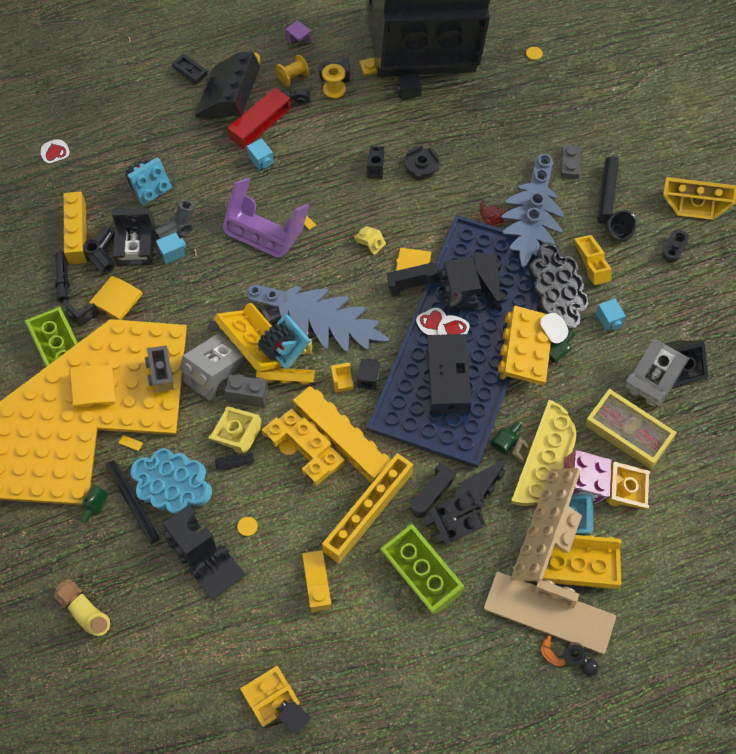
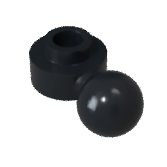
(301, 96)
(589, 666)

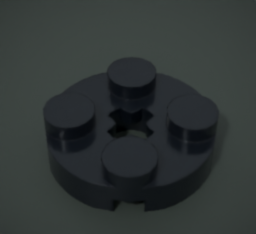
(418, 170)

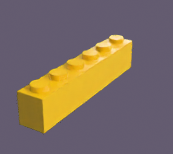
(344, 437)
(367, 508)

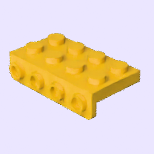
(244, 331)
(525, 347)
(589, 563)

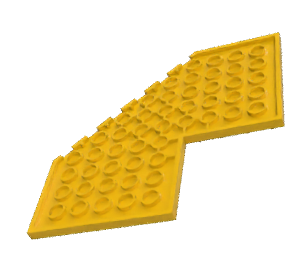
(51, 445)

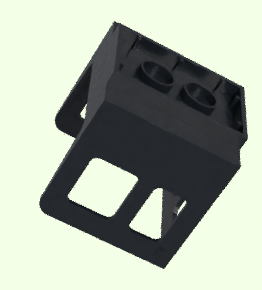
(427, 35)

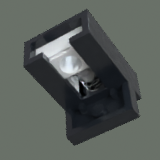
(133, 224)

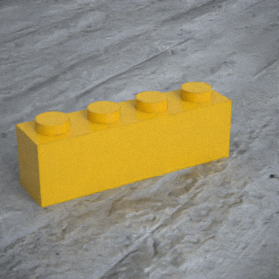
(74, 227)

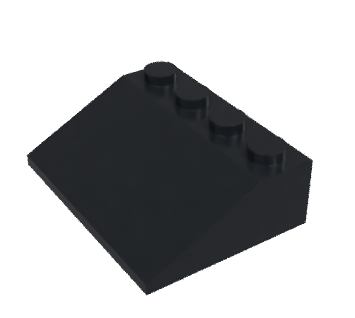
(229, 86)

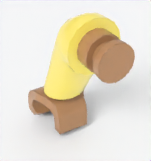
(81, 608)

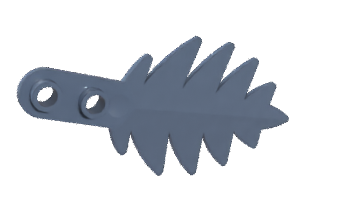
(532, 212)
(307, 309)

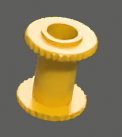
(298, 67)
(333, 75)

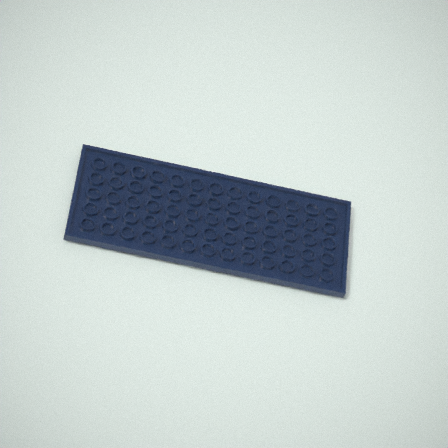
(404, 404)

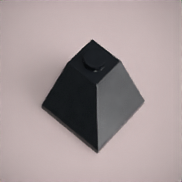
(697, 364)

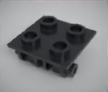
(217, 571)

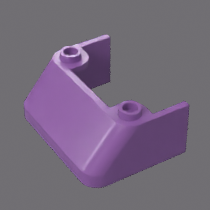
(257, 231)

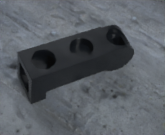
(413, 277)
(425, 502)

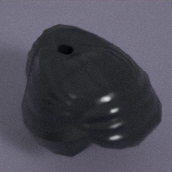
(621, 226)

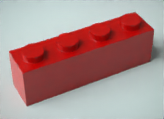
(259, 118)

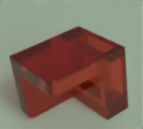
(491, 214)

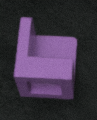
(298, 32)

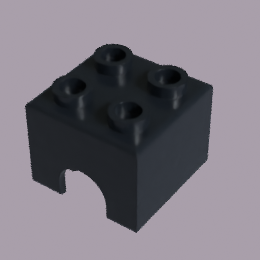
(460, 284)
(181, 536)

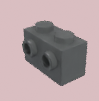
(160, 369)
(247, 390)

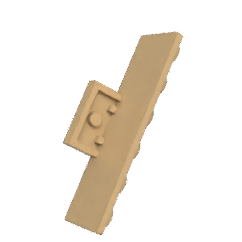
(551, 525)
(551, 611)

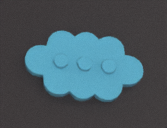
(171, 481)

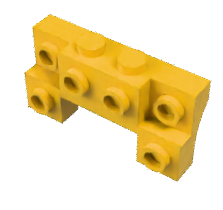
(309, 442)

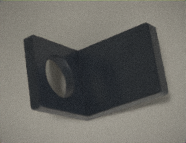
(80, 317)

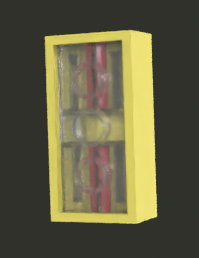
(630, 429)

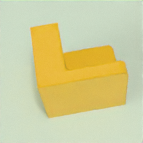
(342, 377)

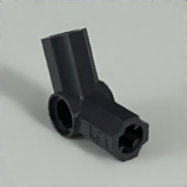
(99, 244)

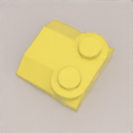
(236, 429)

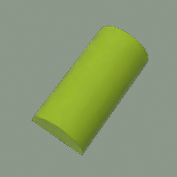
(51, 334)
(423, 569)

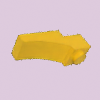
(594, 259)
(317, 581)

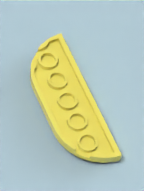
(550, 446)

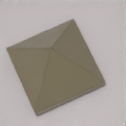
(521, 450)

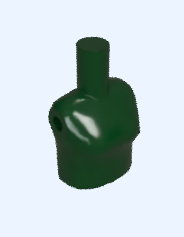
(558, 350)
(506, 438)
(93, 502)

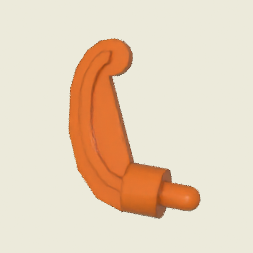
(549, 655)

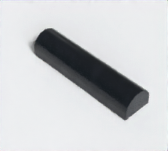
(608, 189)

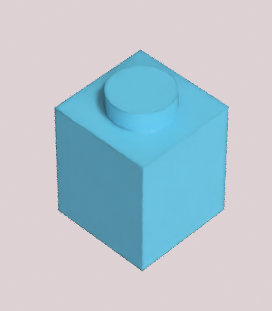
(260, 154)
(171, 247)
(610, 315)

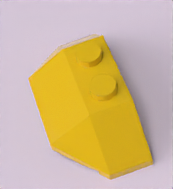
(698, 198)

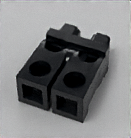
(448, 522)

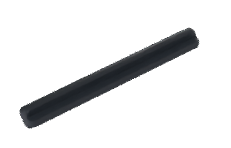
(132, 502)

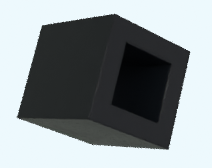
(409, 86)
(368, 374)
(292, 715)

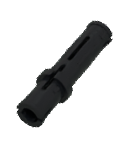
(62, 282)

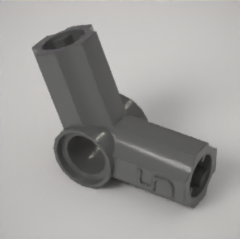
(179, 222)

